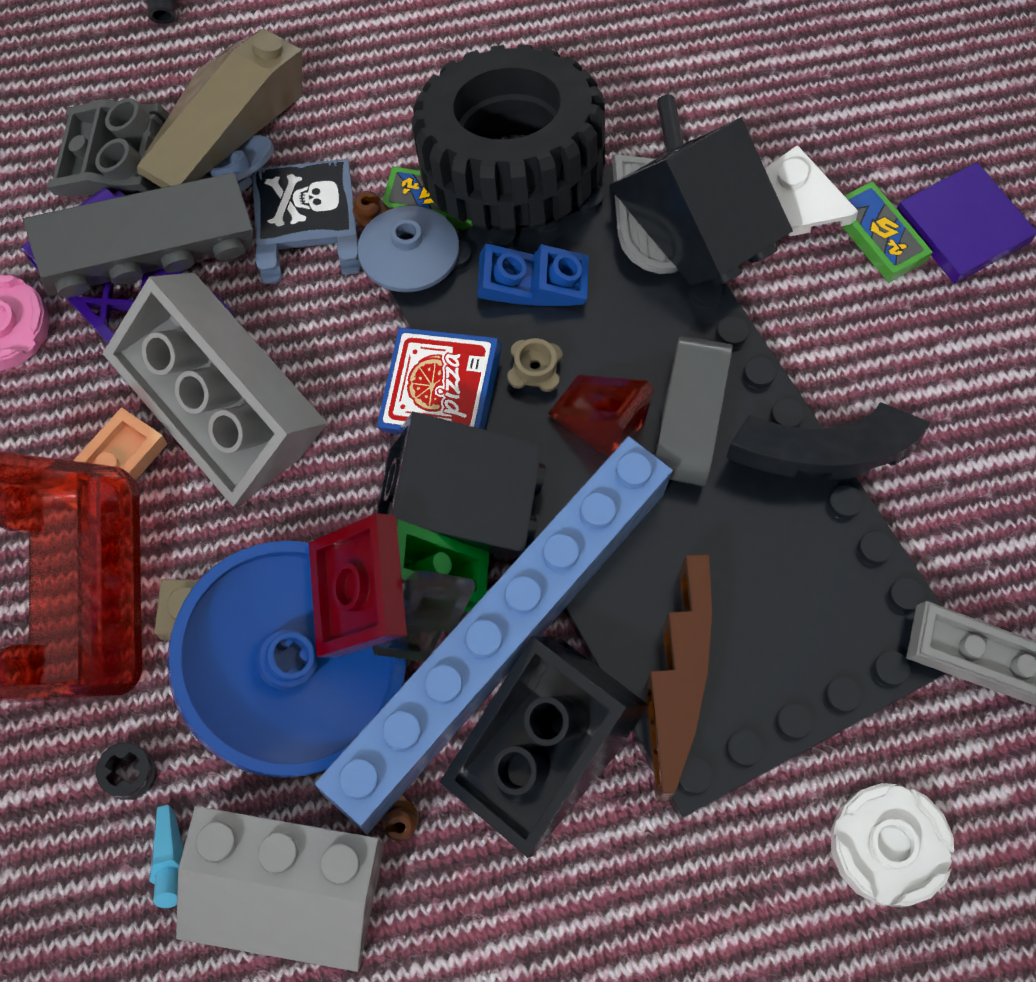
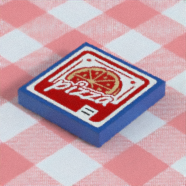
(439, 377)

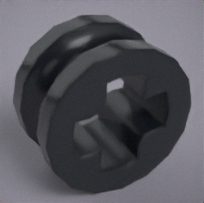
(128, 753)

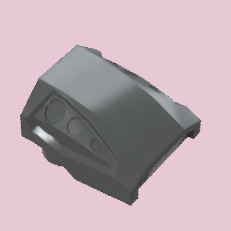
(105, 146)

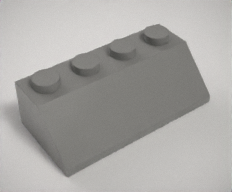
(212, 385)

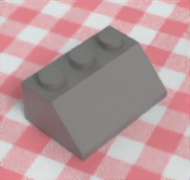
(277, 888)

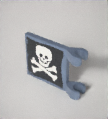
(302, 209)

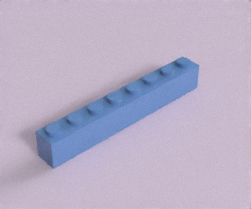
(492, 636)

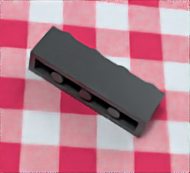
(139, 235)

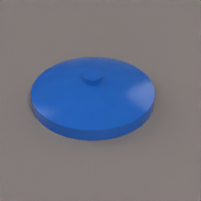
(251, 671)

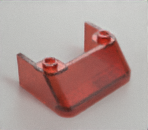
(80, 579)

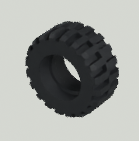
(517, 178)

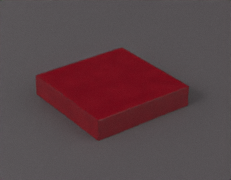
(357, 586)

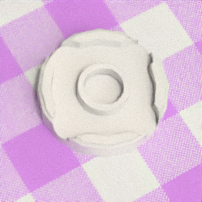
(892, 845)

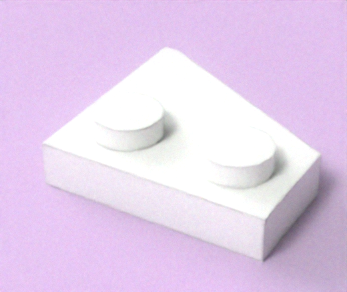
(807, 193)

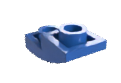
(536, 279)

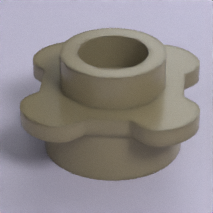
(536, 351)

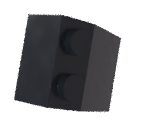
(542, 742)

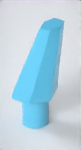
(165, 858)

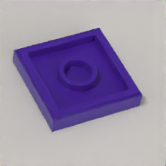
(966, 222)

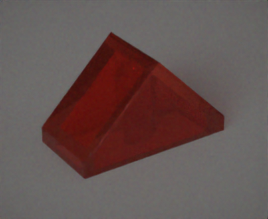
(604, 409)

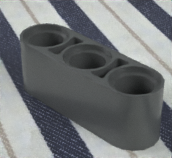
(693, 408)

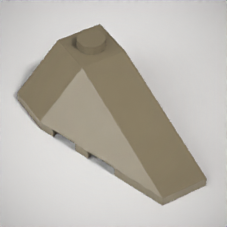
(224, 108)

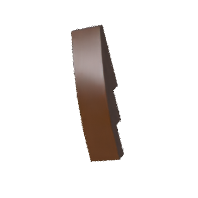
(678, 692)

